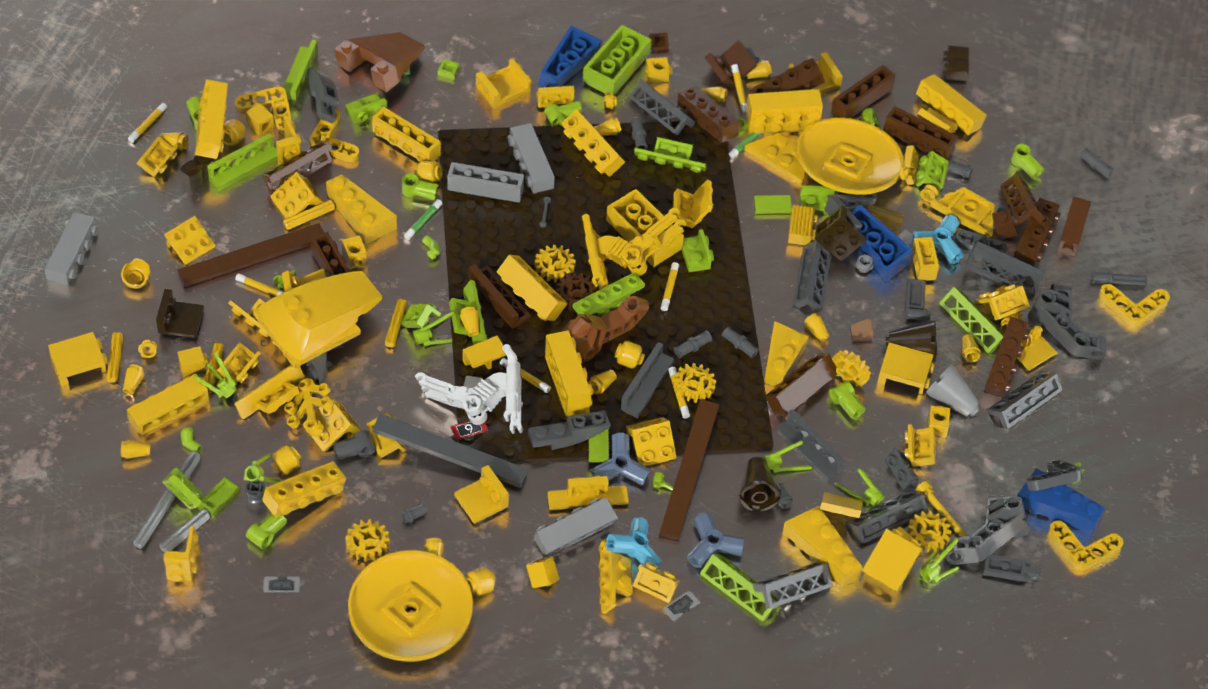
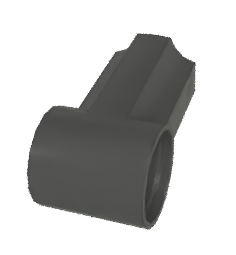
(359, 444)

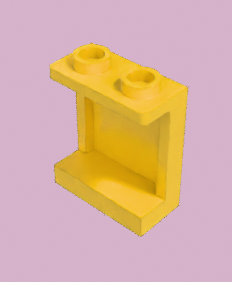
(830, 73)
(504, 84)
(77, 356)
(906, 366)
(892, 559)

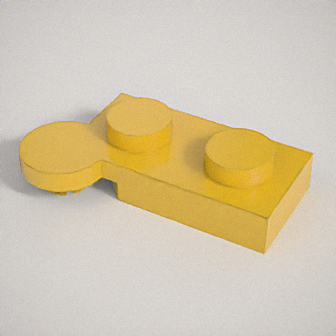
(909, 170)

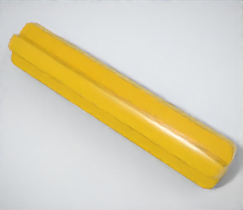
(308, 214)
(395, 323)
(115, 357)
(209, 377)

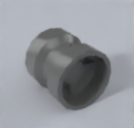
(255, 493)

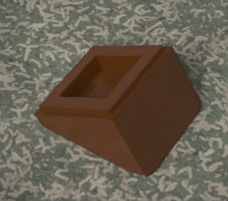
(659, 41)

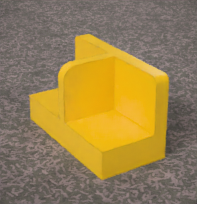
(483, 353)

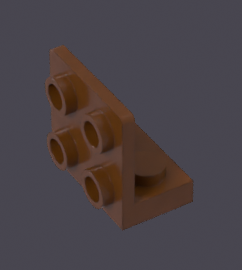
(734, 55)

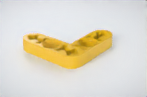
(275, 103)
(327, 137)
(1136, 309)
(1081, 552)

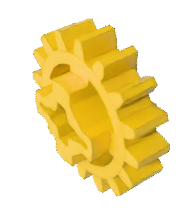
(554, 263)
(851, 368)
(694, 382)
(929, 531)
(367, 540)

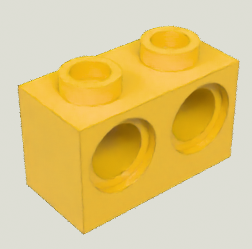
(925, 259)

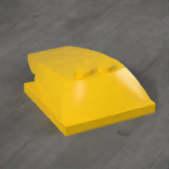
(317, 315)

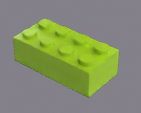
(617, 60)

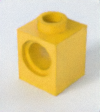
(657, 70)
(354, 251)
(939, 413)

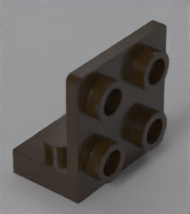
(839, 235)
(178, 317)

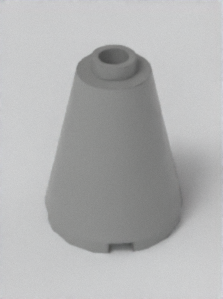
(954, 392)

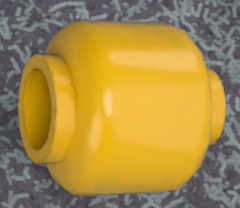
(234, 132)
(428, 171)
(629, 354)
(286, 460)
(481, 581)

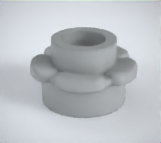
(867, 260)

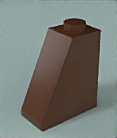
(1074, 226)

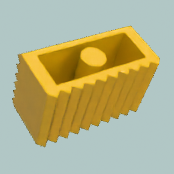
(801, 225)

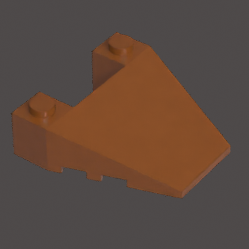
(389, 52)

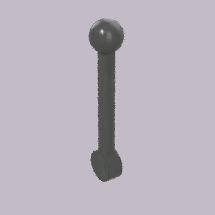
(547, 200)

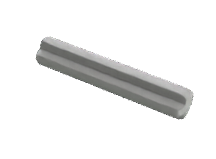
(183, 532)

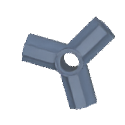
(620, 452)
(709, 532)

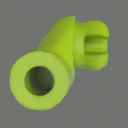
(433, 246)
(187, 439)

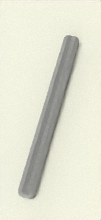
(164, 504)

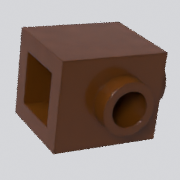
(1005, 224)

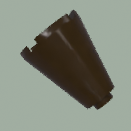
(917, 336)
(758, 486)

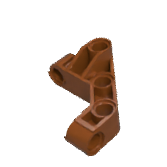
(594, 331)

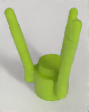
(869, 115)
(424, 334)
(225, 387)
(774, 460)
(256, 473)
(873, 494)
(931, 570)

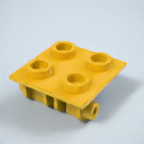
(189, 240)
(1035, 349)

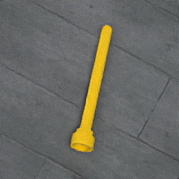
(926, 489)

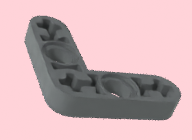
(967, 245)
(1059, 473)

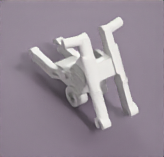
(483, 396)

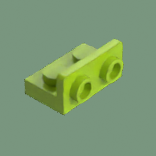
(365, 107)
(932, 170)
(816, 197)
(697, 252)
(419, 314)
(183, 488)

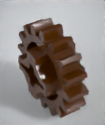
(575, 288)

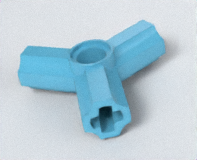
(942, 239)
(635, 543)

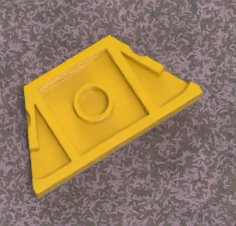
(779, 153)
(969, 209)

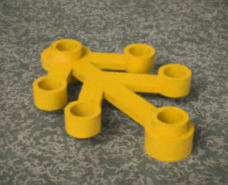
(307, 388)

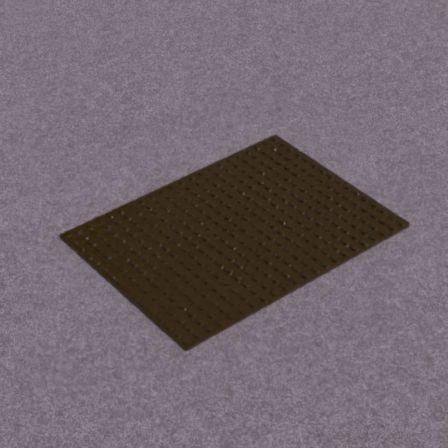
(490, 229)

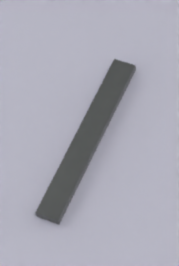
(448, 449)

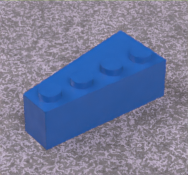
(569, 57)
(882, 245)
(1063, 505)

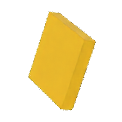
(841, 505)

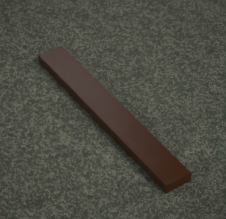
(248, 255)
(689, 470)

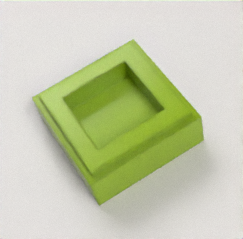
(448, 69)

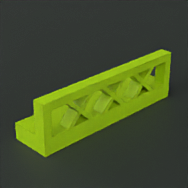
(299, 72)
(243, 165)
(978, 314)
(739, 577)

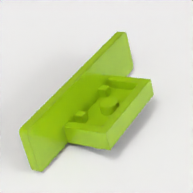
(671, 152)
(609, 297)
(470, 300)

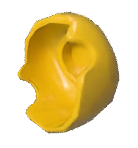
(136, 273)

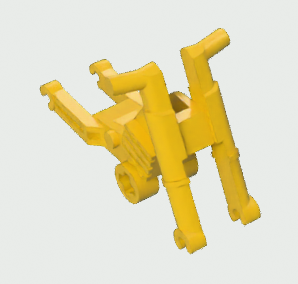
(628, 253)

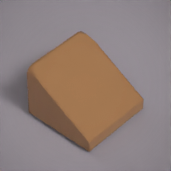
(862, 331)

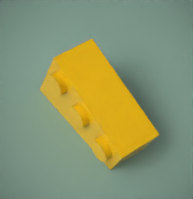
(784, 353)

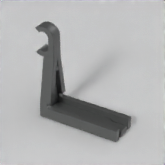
(849, 202)

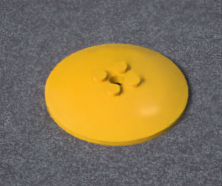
(833, 141)
(403, 581)

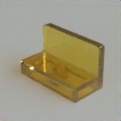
(891, 219)

